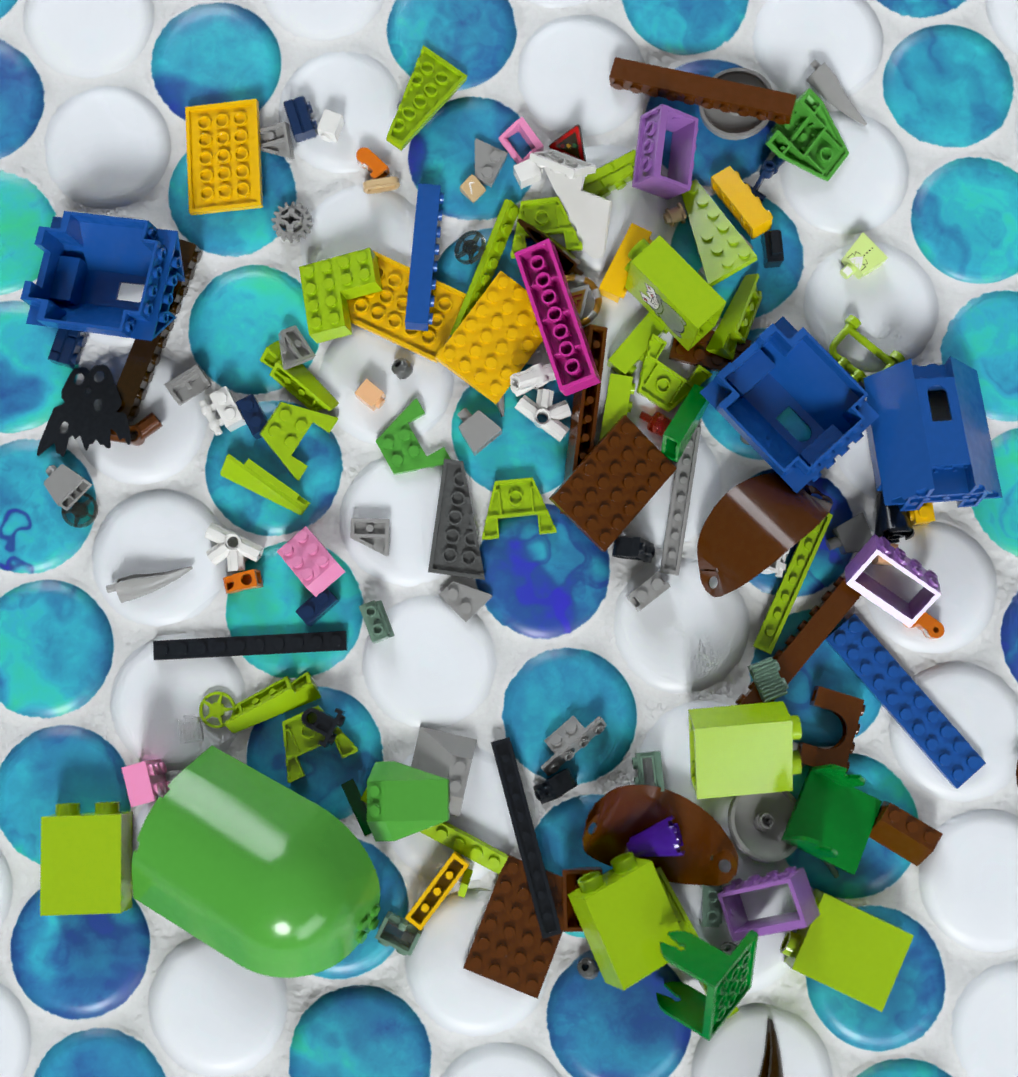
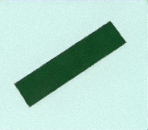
(357, 805)

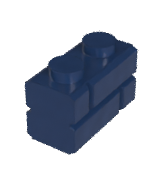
(300, 120)
(67, 347)
(252, 414)
(317, 607)

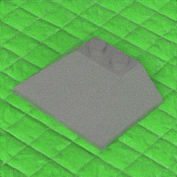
(447, 757)

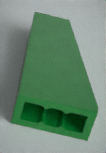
(684, 424)

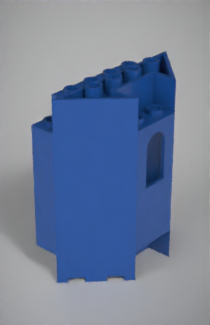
(84, 269)
(798, 373)
(925, 458)

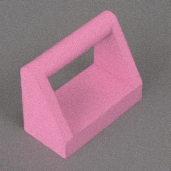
(528, 135)

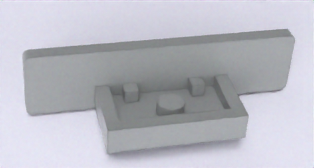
(568, 740)

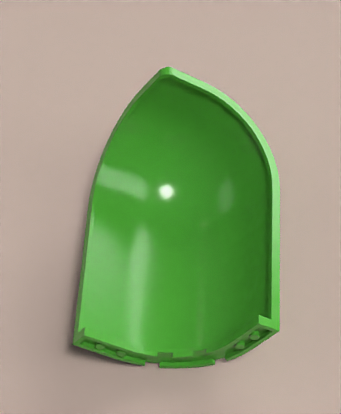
(255, 870)

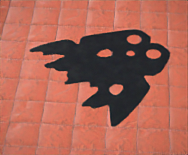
(81, 413)

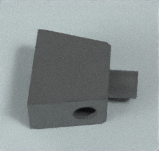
(850, 536)

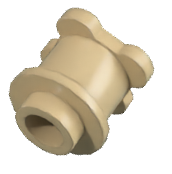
(674, 215)

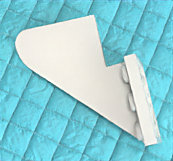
(585, 211)

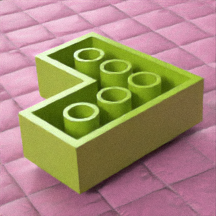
(330, 285)

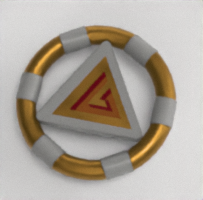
(580, 294)

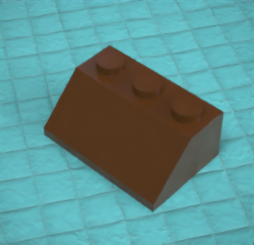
(904, 834)
(570, 884)

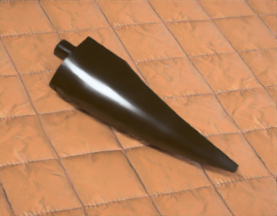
(568, 260)
(772, 1058)

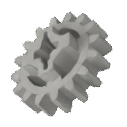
(286, 216)

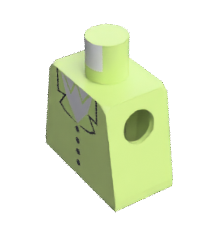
(862, 258)

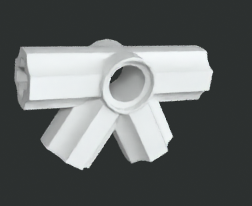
(532, 378)
(544, 406)
(224, 549)

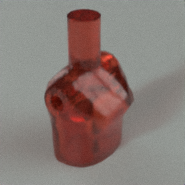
(657, 423)

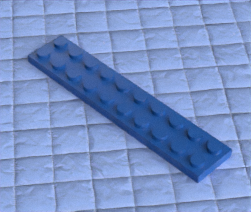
(905, 701)

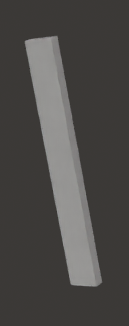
(679, 507)

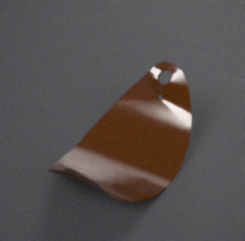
(754, 529)
(637, 807)

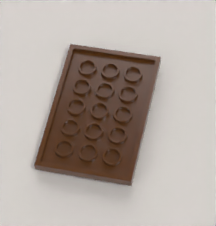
(613, 483)
(509, 937)

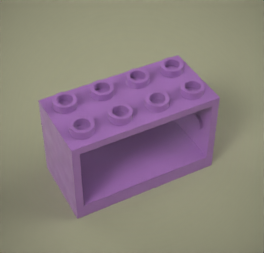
(650, 152)
(881, 596)
(801, 892)

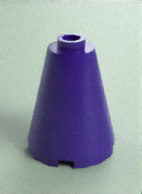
(658, 840)

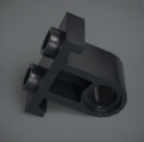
(633, 548)
(325, 724)
(555, 786)

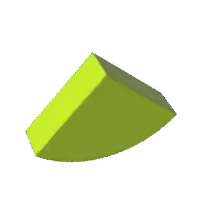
(465, 883)

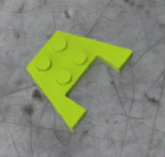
(550, 218)
(661, 383)
(286, 430)
(516, 499)
(301, 739)

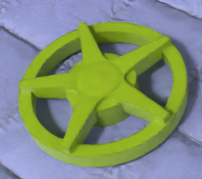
(216, 709)

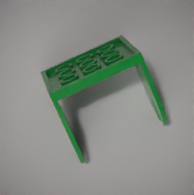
(832, 817)
(725, 975)

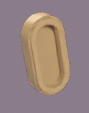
(381, 185)

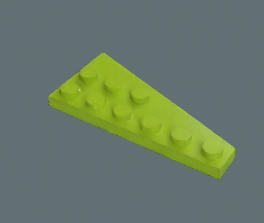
(427, 91)
(716, 239)

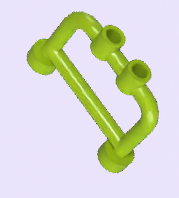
(852, 324)

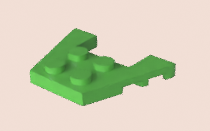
(401, 446)

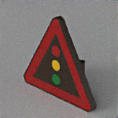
(570, 143)

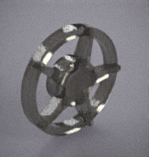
(470, 247)
(80, 510)

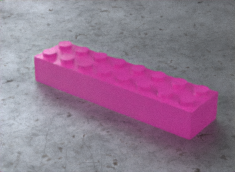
(557, 317)

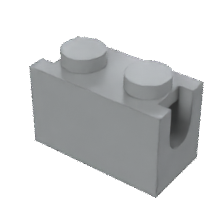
(648, 591)

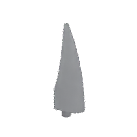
(828, 86)
(143, 584)

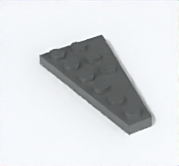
(455, 539)

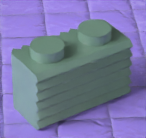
(768, 679)

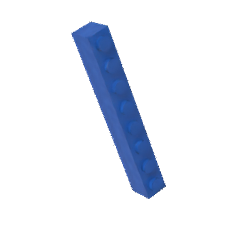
(423, 257)

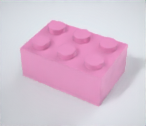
(310, 561)
(145, 781)

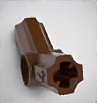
(144, 427)

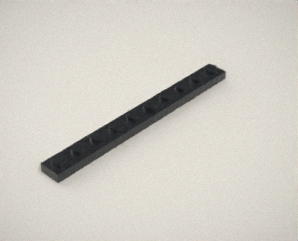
(250, 645)
(526, 838)

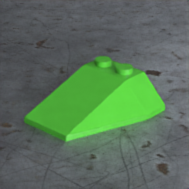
(810, 138)
(404, 800)

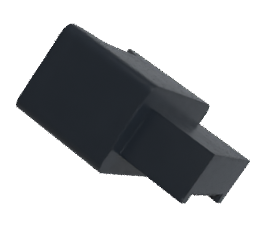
(772, 248)

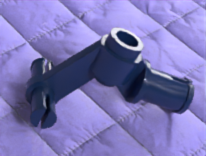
(766, 171)

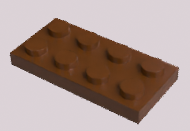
(700, 356)

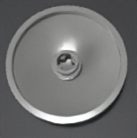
(732, 125)
(759, 824)

